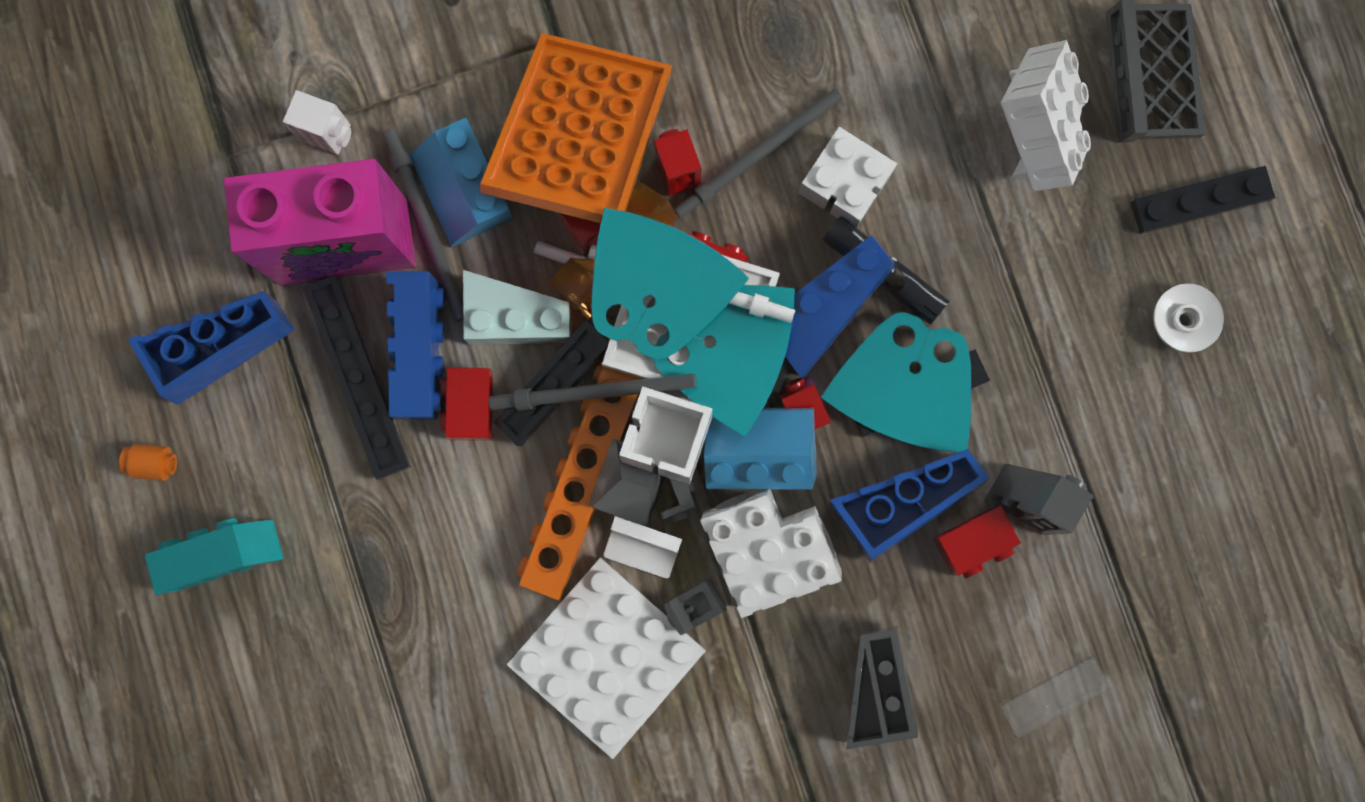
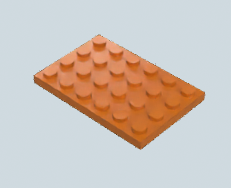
(577, 129)

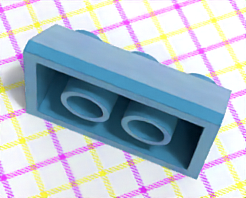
(451, 174)
(772, 455)

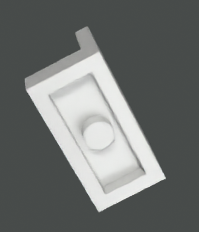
(642, 547)

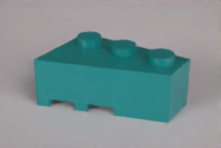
(212, 554)

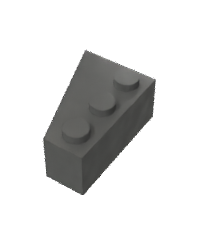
(1040, 498)
(882, 695)

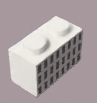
(317, 123)

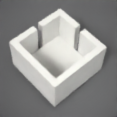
(848, 173)
(668, 435)

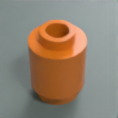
(148, 462)

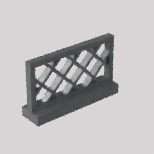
(1128, 69)

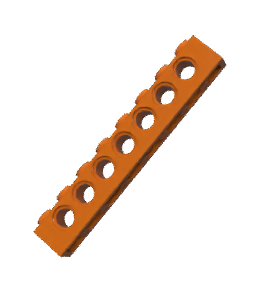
(532, 572)

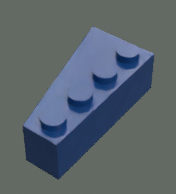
(832, 302)
(209, 345)
(415, 345)
(898, 507)

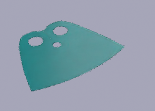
(655, 259)
(742, 365)
(917, 408)

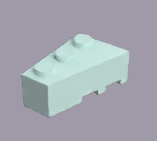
(511, 315)

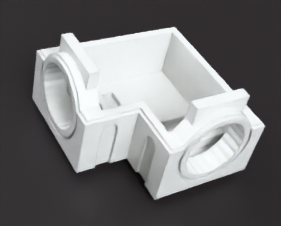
(1045, 114)
(769, 555)

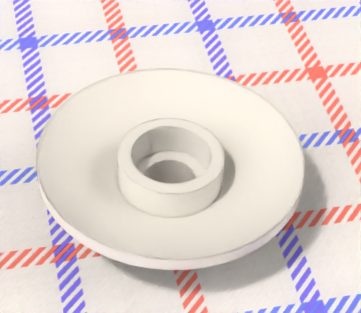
(1204, 317)

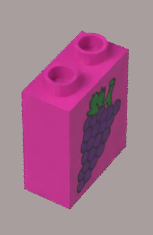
(320, 222)

